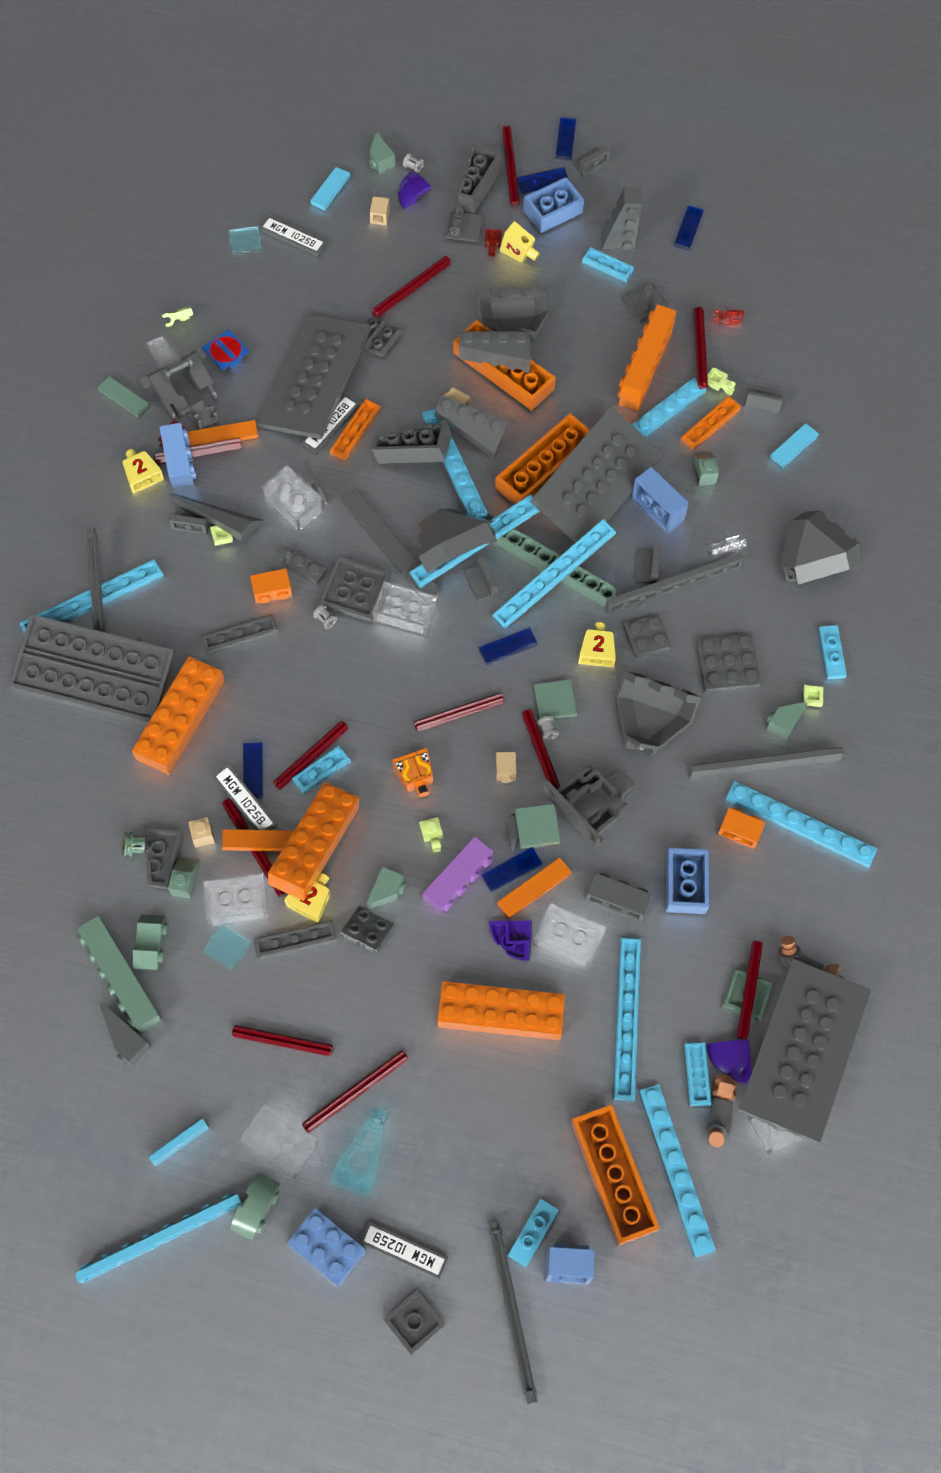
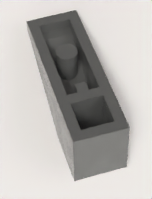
(125, 1040)

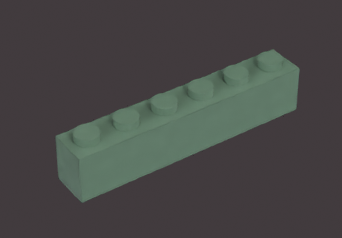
(119, 975)

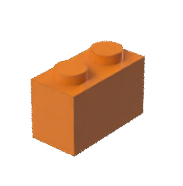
(271, 586)
(741, 827)

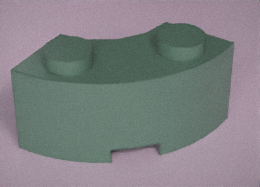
(149, 942)
(251, 1215)

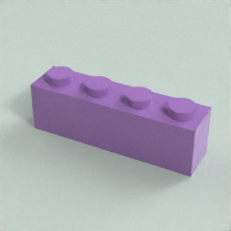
(458, 875)

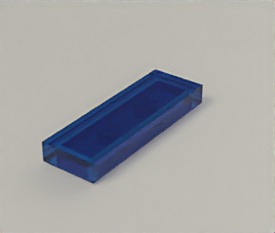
(565, 138)
(540, 180)
(688, 228)
(507, 646)
(253, 768)
(511, 870)

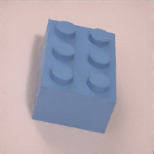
(553, 205)
(178, 455)
(659, 499)
(687, 881)
(326, 1247)
(570, 1264)

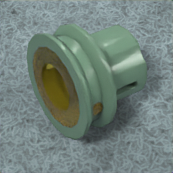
(132, 844)

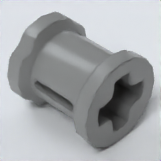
(413, 163)
(325, 616)
(548, 728)

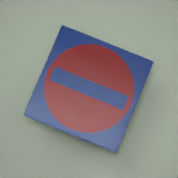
(226, 350)

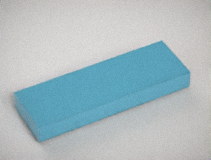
(330, 188)
(608, 264)
(794, 445)
(321, 769)
(178, 1142)

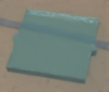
(245, 240)
(227, 947)

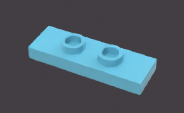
(832, 652)
(697, 1074)
(533, 1233)

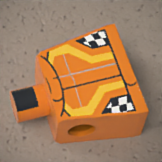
(414, 771)

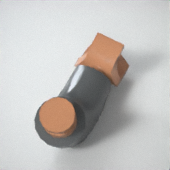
(790, 951)
(721, 1111)

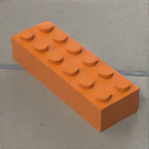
(646, 357)
(526, 388)
(540, 461)
(178, 715)
(313, 841)
(501, 1010)
(614, 1175)

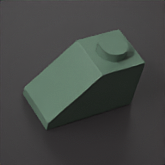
(381, 155)
(706, 468)
(785, 719)
(183, 878)
(386, 888)

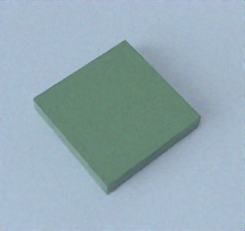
(555, 699)
(537, 826)
(735, 992)

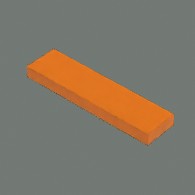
(710, 423)
(355, 429)
(242, 430)
(255, 840)
(534, 888)

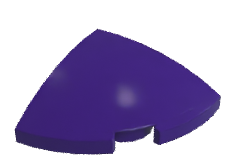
(412, 187)
(513, 937)
(732, 1058)

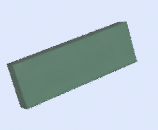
(123, 396)

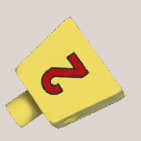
(518, 243)
(141, 470)
(598, 647)
(315, 902)

